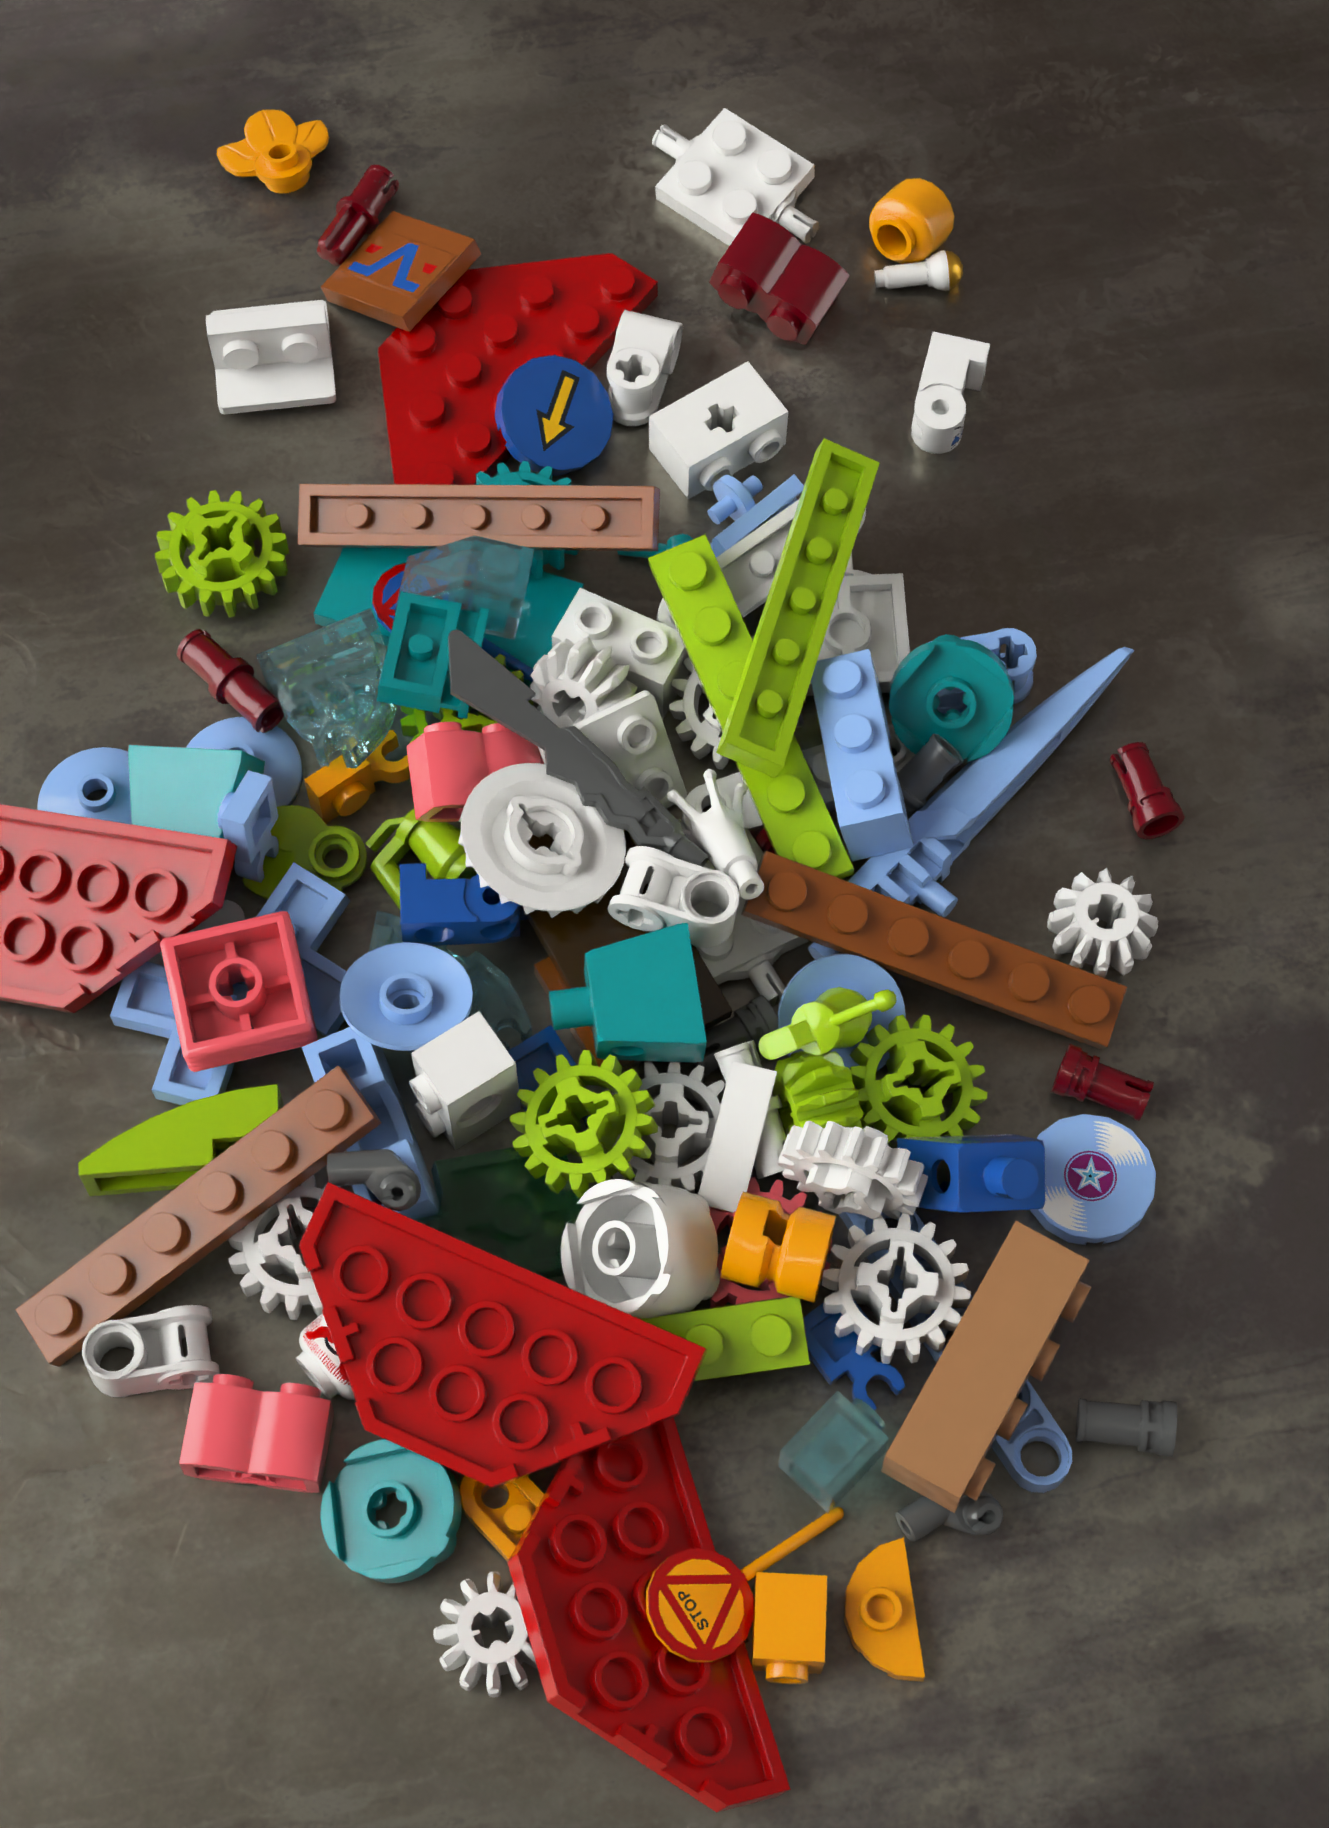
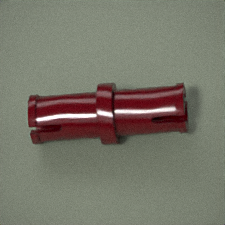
(230, 680)

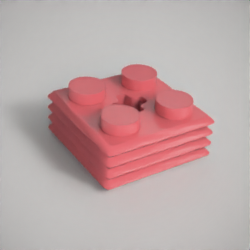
(201, 980)

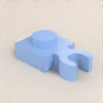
(247, 822)

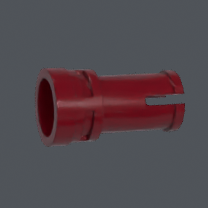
(1150, 802)
(1087, 1078)

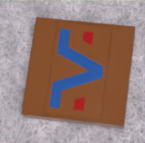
(401, 270)

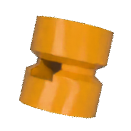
(778, 1246)

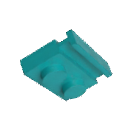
(418, 654)

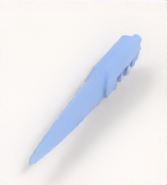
(977, 794)

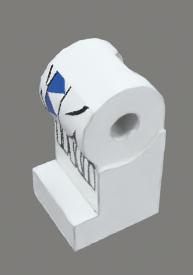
(939, 404)

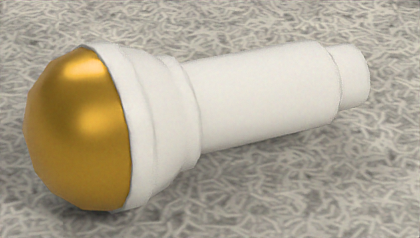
(941, 271)

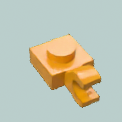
(345, 790)

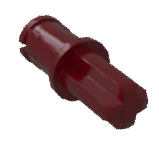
(357, 215)

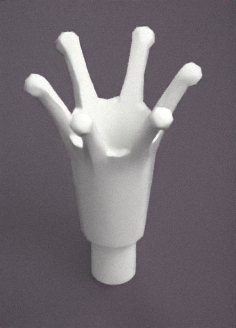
(722, 836)

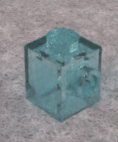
(834, 1449)

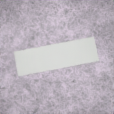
(736, 1135)

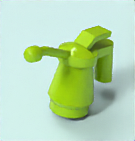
(430, 841)
(832, 1021)

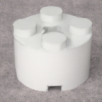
(642, 1248)

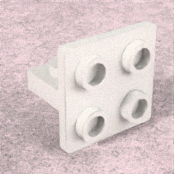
(272, 356)
(637, 743)

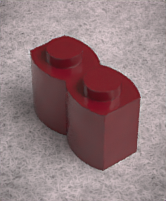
(778, 279)

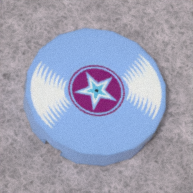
(1094, 1180)

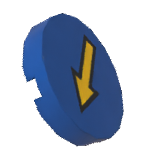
(554, 414)

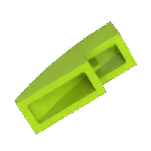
(176, 1142)

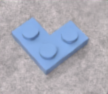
(313, 911)
(147, 1007)

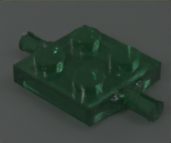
(503, 1209)

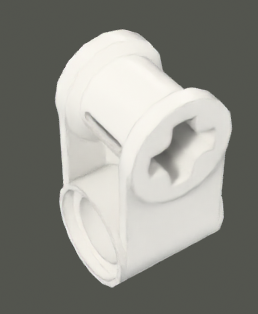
(640, 365)
(672, 893)
(157, 1351)

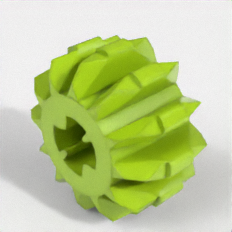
(816, 1091)

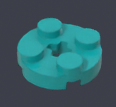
(950, 665)
(424, 1532)

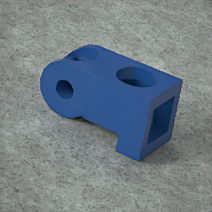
(452, 910)

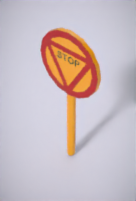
(704, 1601)

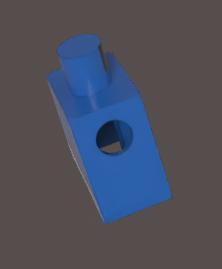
(985, 1172)

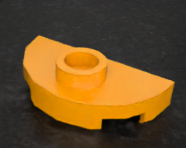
(882, 1613)

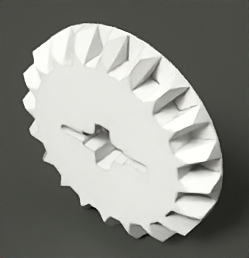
(526, 801)

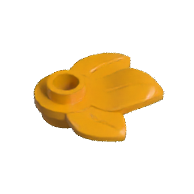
(275, 150)

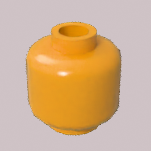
(911, 221)

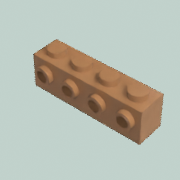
(985, 1368)

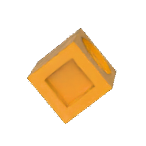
(789, 1626)

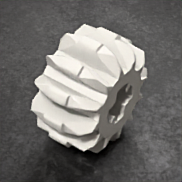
(578, 682)
(1126, 918)
(468, 1642)

